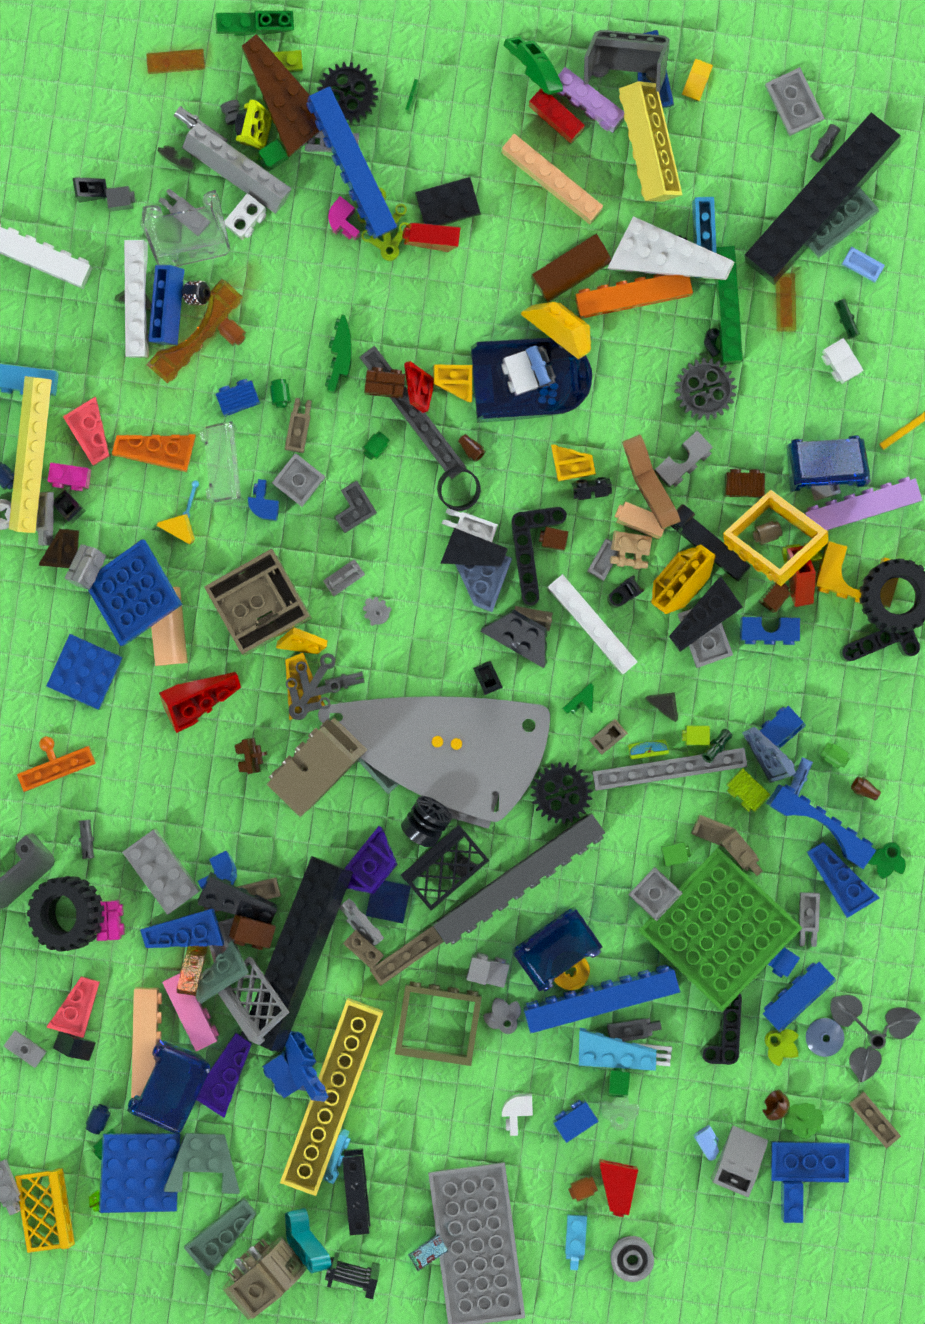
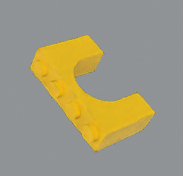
(830, 576)

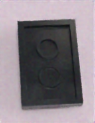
(448, 202)

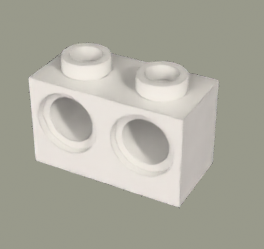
(240, 214)

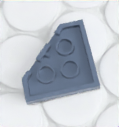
(484, 582)
(771, 758)

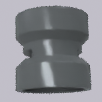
(231, 110)

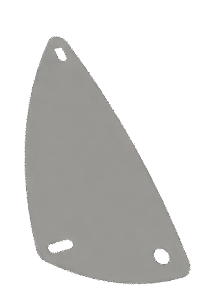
(492, 756)

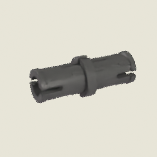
(825, 143)
(346, 680)
(86, 839)

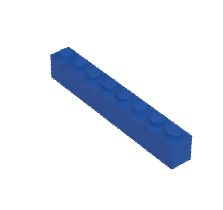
(351, 162)

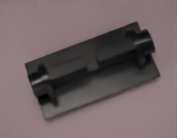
(583, 488)

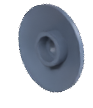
(815, 1035)

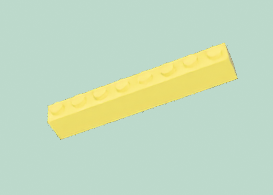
(30, 454)

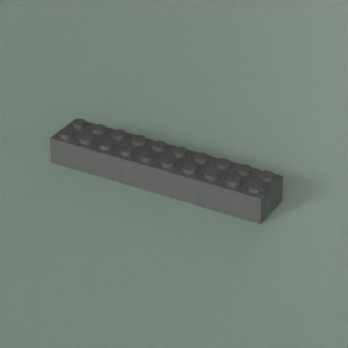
(518, 878)

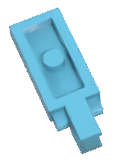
(336, 1158)
(575, 1239)

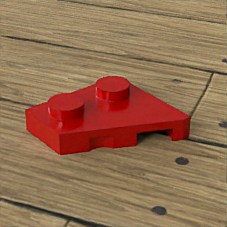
(419, 386)

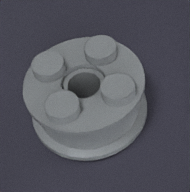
(632, 1246)

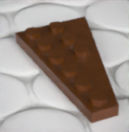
(282, 96)

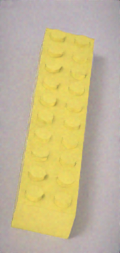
(340, 1077)

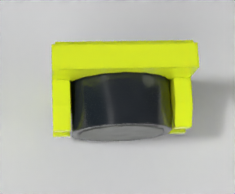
(253, 125)

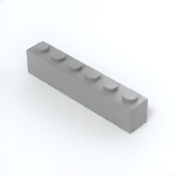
(236, 168)

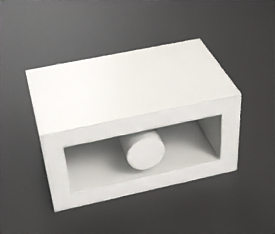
(519, 373)

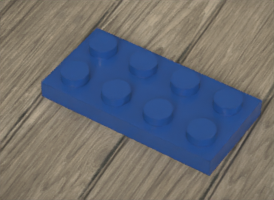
(809, 1161)

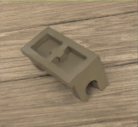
(710, 829)

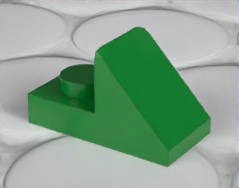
(584, 696)

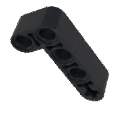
(877, 644)
(725, 1044)

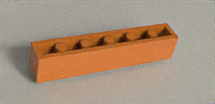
(632, 295)

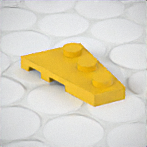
(292, 673)

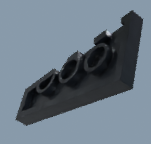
(709, 612)
(228, 898)

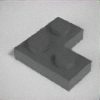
(360, 509)

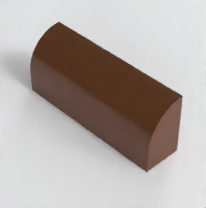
(571, 268)

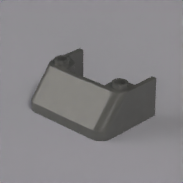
(627, 53)

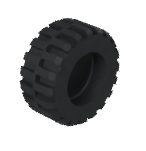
(872, 602)
(87, 913)

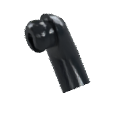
(710, 340)

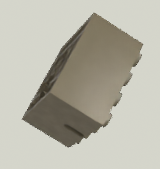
(254, 593)
(315, 766)

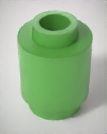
(835, 755)

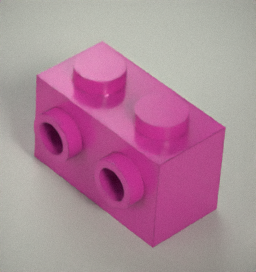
(67, 475)

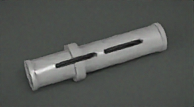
(191, 121)

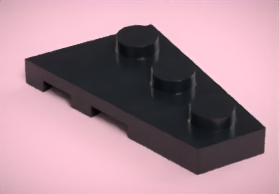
(472, 550)

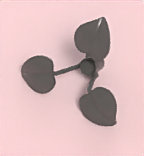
(865, 1061)

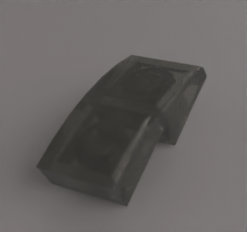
(171, 156)

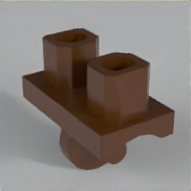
(252, 755)

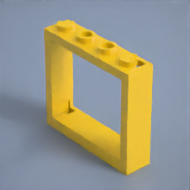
(792, 515)

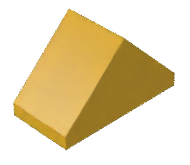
(697, 80)
(179, 527)

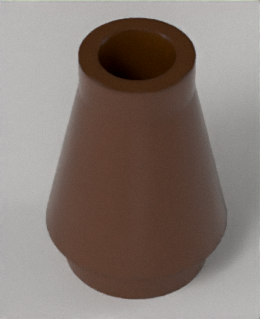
(472, 448)
(864, 788)

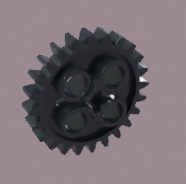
(355, 77)
(567, 809)

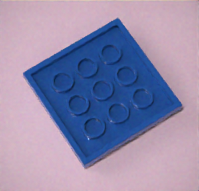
(133, 593)
(136, 1172)

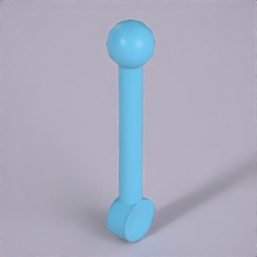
(195, 484)

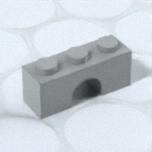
(697, 449)

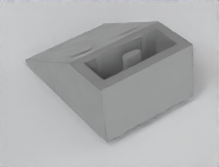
(739, 1161)

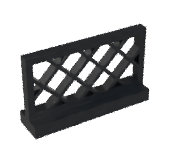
(435, 854)

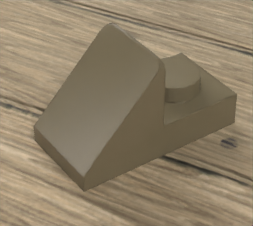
(608, 736)

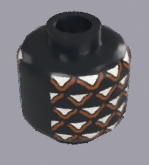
(196, 292)

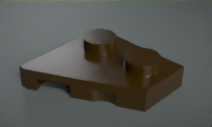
(62, 549)

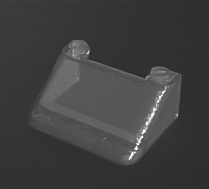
(188, 234)

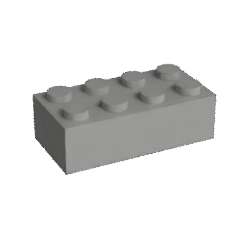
(161, 871)

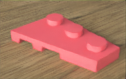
(89, 431)
(76, 1009)

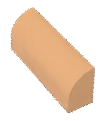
(169, 638)

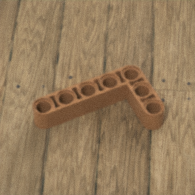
(649, 483)

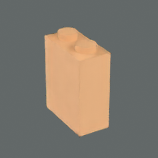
(638, 520)

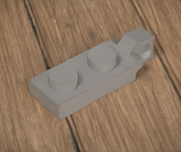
(45, 519)
(360, 922)
(8, 1189)

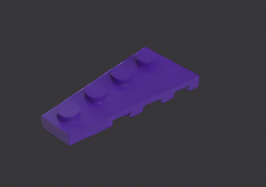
(224, 1075)

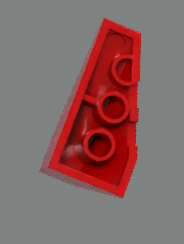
(190, 700)

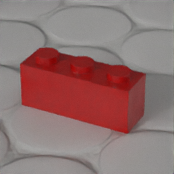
(556, 115)

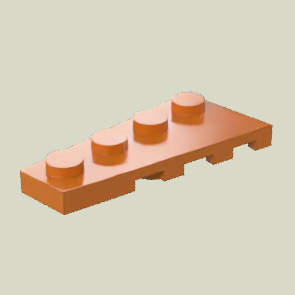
(163, 451)

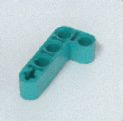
(304, 1242)

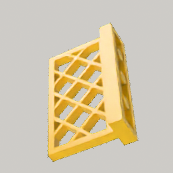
(61, 1210)

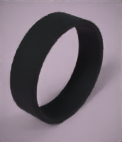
(471, 502)

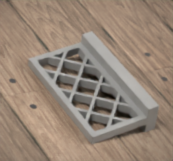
(241, 1012)

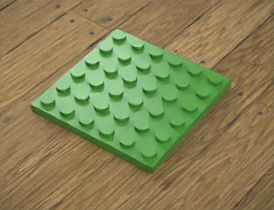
(721, 930)

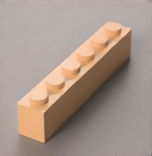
(552, 179)
(145, 1035)

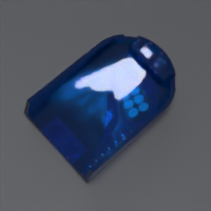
(497, 403)

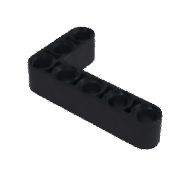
(699, 535)
(528, 549)

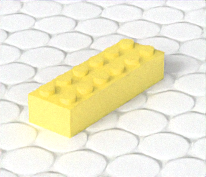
(650, 142)

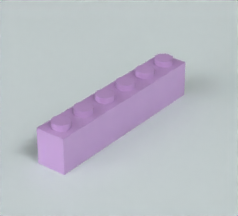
(866, 505)

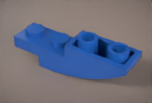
(300, 1063)

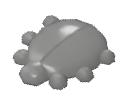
(376, 611)

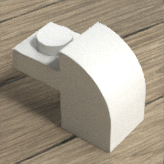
(516, 1106)

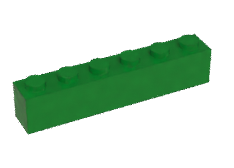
(729, 312)

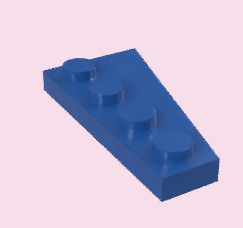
(842, 882)

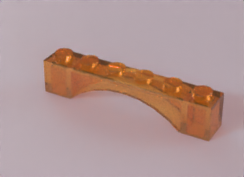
(169, 361)

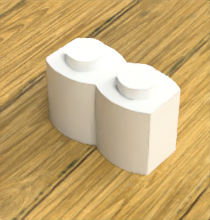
(842, 361)

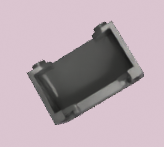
(34, 863)

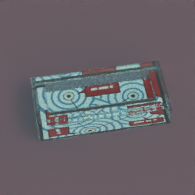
(428, 1252)

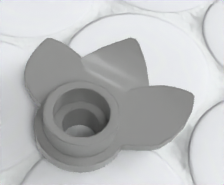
(501, 1013)

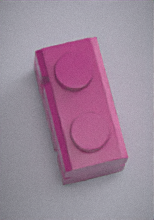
(112, 927)

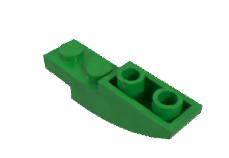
(254, 23)
(537, 64)
(342, 347)

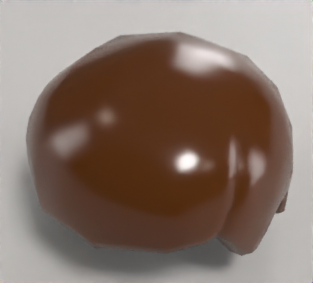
(777, 1105)

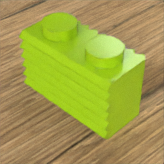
(748, 790)

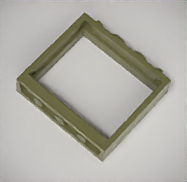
(435, 990)

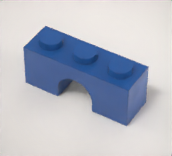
(752, 631)

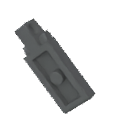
(633, 1029)

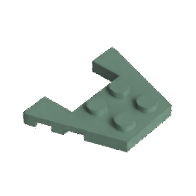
(203, 1154)

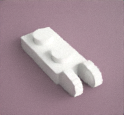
(472, 525)

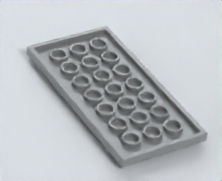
(478, 1231)

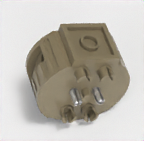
(263, 1276)

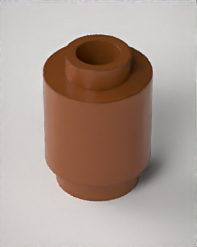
(231, 332)
(582, 1188)

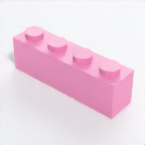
(192, 1015)

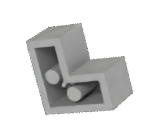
(486, 970)

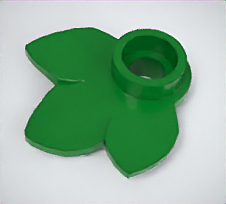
(888, 863)

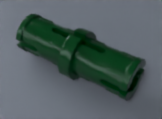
(847, 318)
(722, 739)

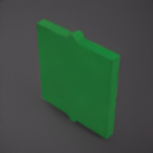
(412, 96)

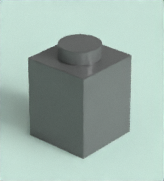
(120, 198)

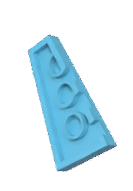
(603, 1051)

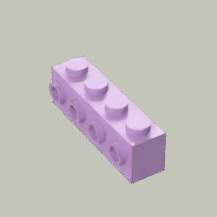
(590, 101)

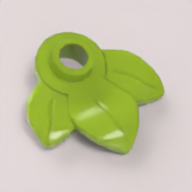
(783, 1047)

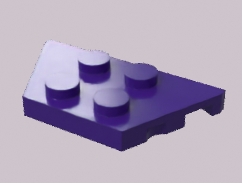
(371, 863)

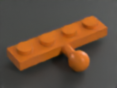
(56, 767)

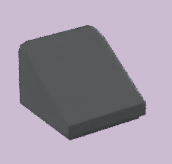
(461, 871)

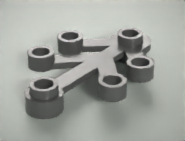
(311, 690)

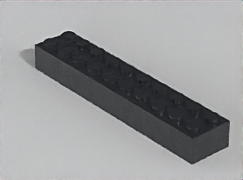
(822, 198)
(302, 944)

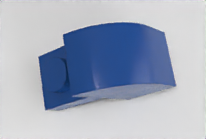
(262, 507)
(223, 867)

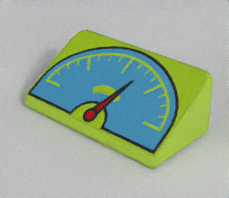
(648, 749)

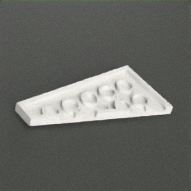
(661, 252)

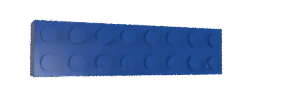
(601, 999)

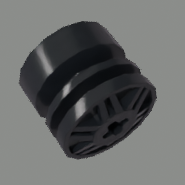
(426, 821)

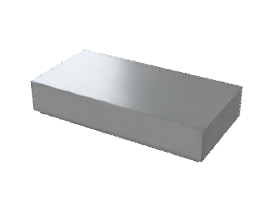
(601, 564)

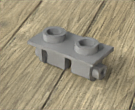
(344, 577)

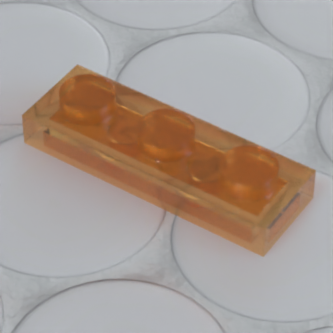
(175, 61)
(786, 303)
(192, 970)

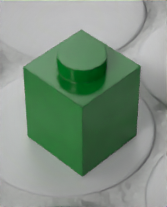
(272, 155)
(618, 1083)

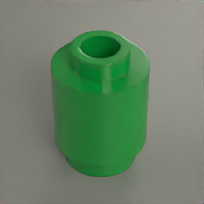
(280, 393)
(375, 445)

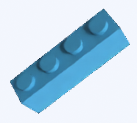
(704, 223)
(13, 378)

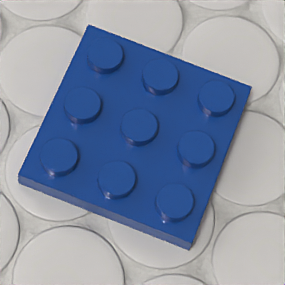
(84, 671)

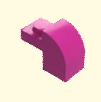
(338, 218)

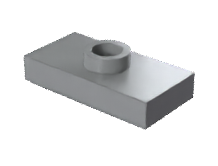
(25, 1048)

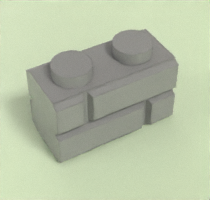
(85, 567)

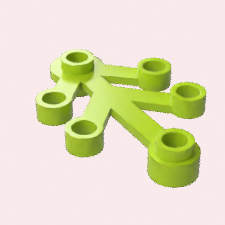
(388, 243)

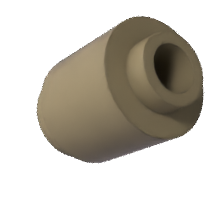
(767, 532)

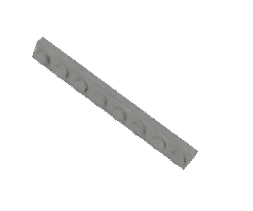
(668, 769)

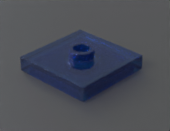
(389, 902)

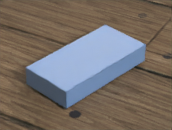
(863, 264)

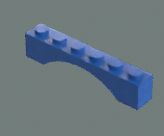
(852, 848)

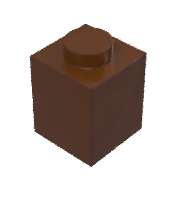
(554, 539)

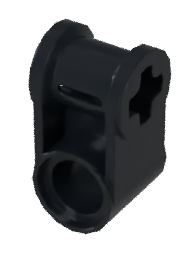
(626, 591)

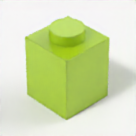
(696, 735)

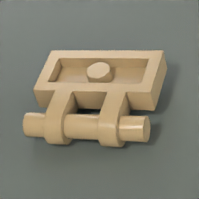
(630, 543)

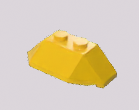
(561, 326)
(682, 579)

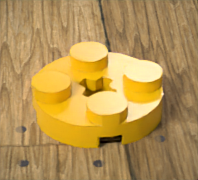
(577, 980)

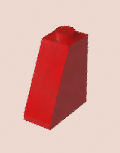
(431, 236)
(802, 582)
(619, 1185)

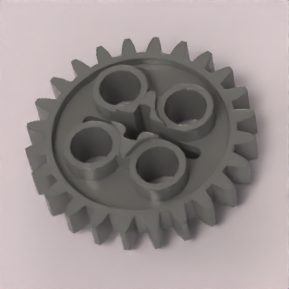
(699, 373)

